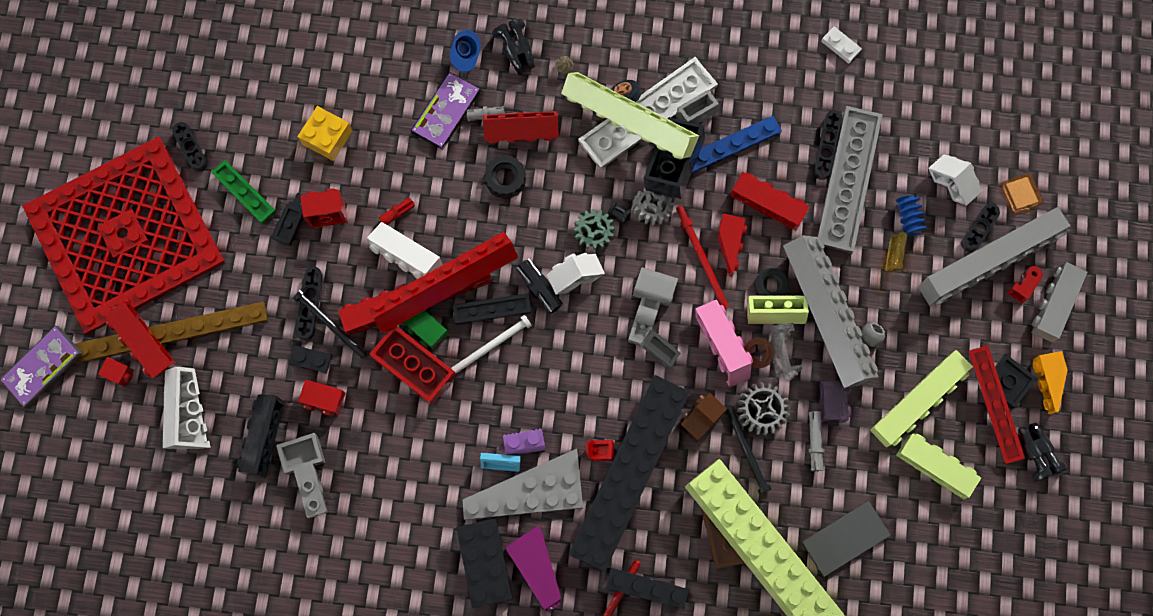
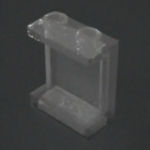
(781, 362)

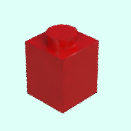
(116, 372)

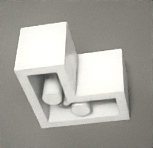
(958, 177)
(575, 271)

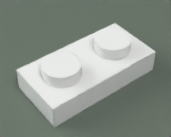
(841, 45)

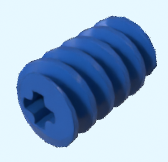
(910, 215)

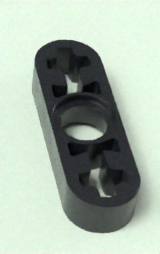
(190, 139)
(980, 235)

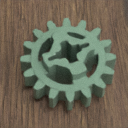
(587, 226)

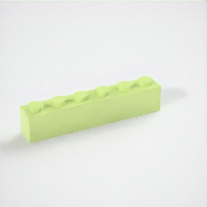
(921, 398)

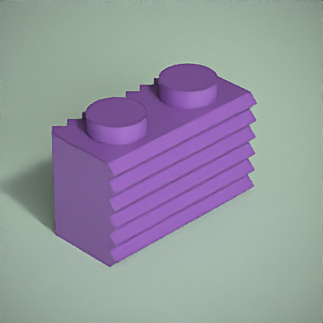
(524, 442)

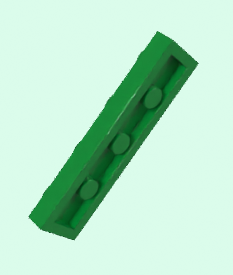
(244, 192)

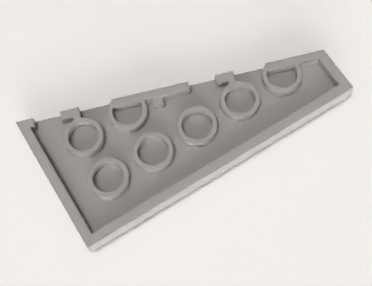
(541, 489)

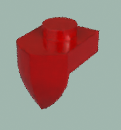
(600, 450)

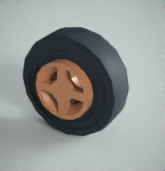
(628, 89)

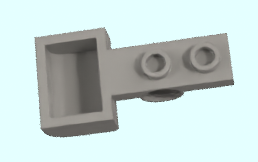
(654, 290)
(301, 457)

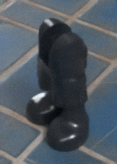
(518, 50)
(1039, 447)

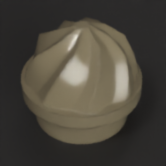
(564, 64)

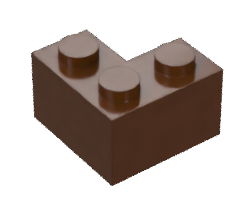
(704, 416)

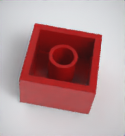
(324, 208)

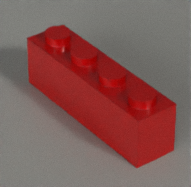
(520, 126)
(769, 200)
(139, 339)

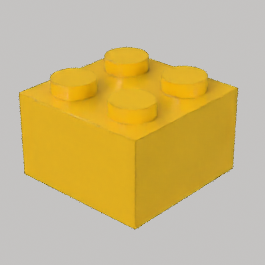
(325, 133)

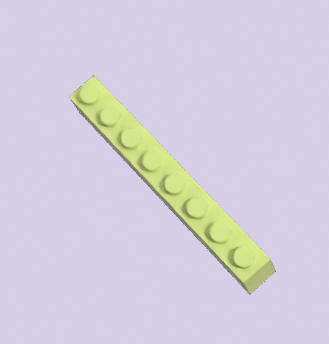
(630, 115)

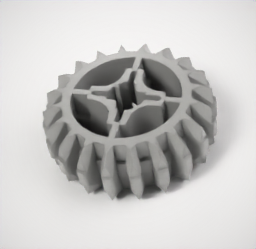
(771, 413)

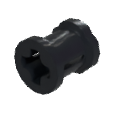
(619, 212)

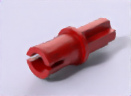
(397, 211)

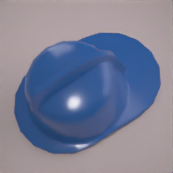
(465, 50)

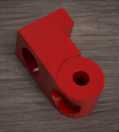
(1029, 280)

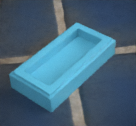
(500, 462)

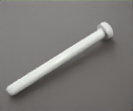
(492, 344)

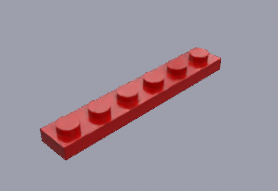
(996, 404)

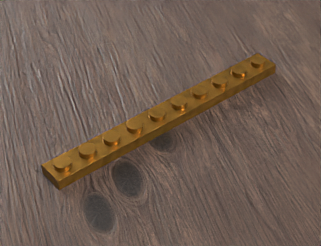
(178, 330)

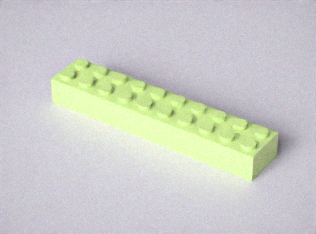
(759, 544)

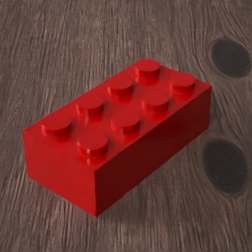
(413, 365)

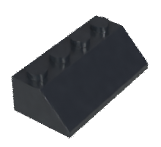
(261, 435)

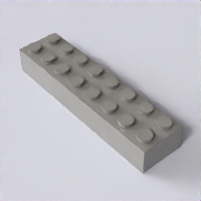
(994, 257)
(831, 311)

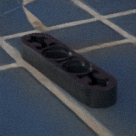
(827, 145)
(317, 281)

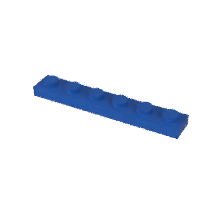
(737, 142)

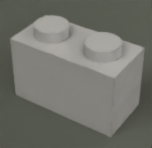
(698, 108)

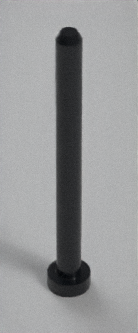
(300, 296)
(747, 451)

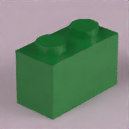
(426, 329)

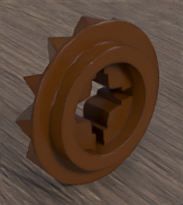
(763, 344)

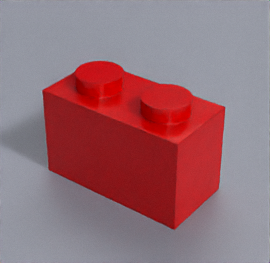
(321, 397)

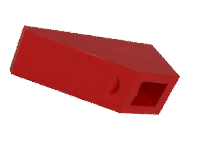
(729, 238)

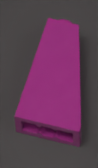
(533, 562)

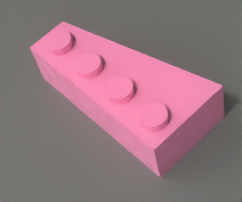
(724, 342)

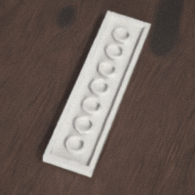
(610, 141)

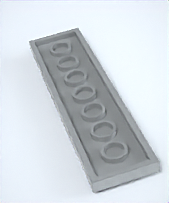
(849, 179)

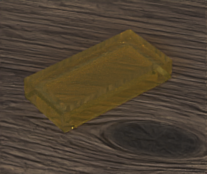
(896, 252)

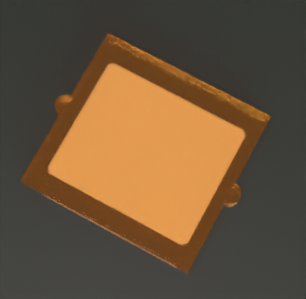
(1022, 192)

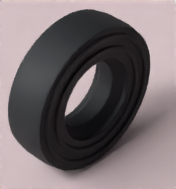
(775, 274)

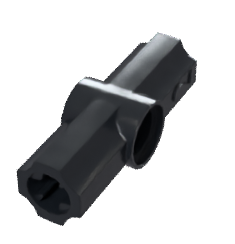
(539, 286)

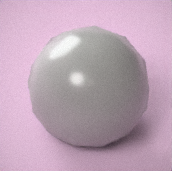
(872, 334)

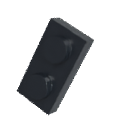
(310, 359)

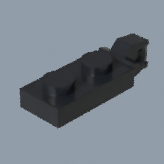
(289, 222)

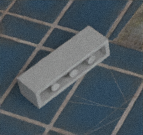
(1059, 302)

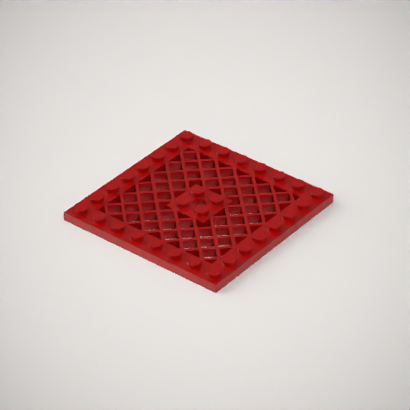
(86, 185)

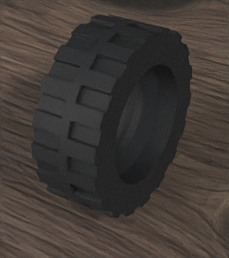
(495, 166)

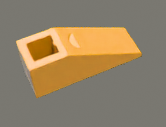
(1052, 375)

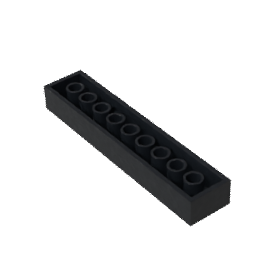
(629, 473)

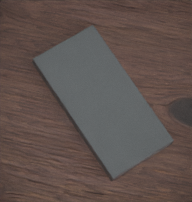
(845, 538)

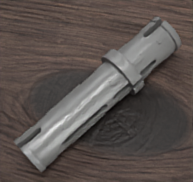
(816, 441)

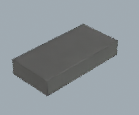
(660, 349)

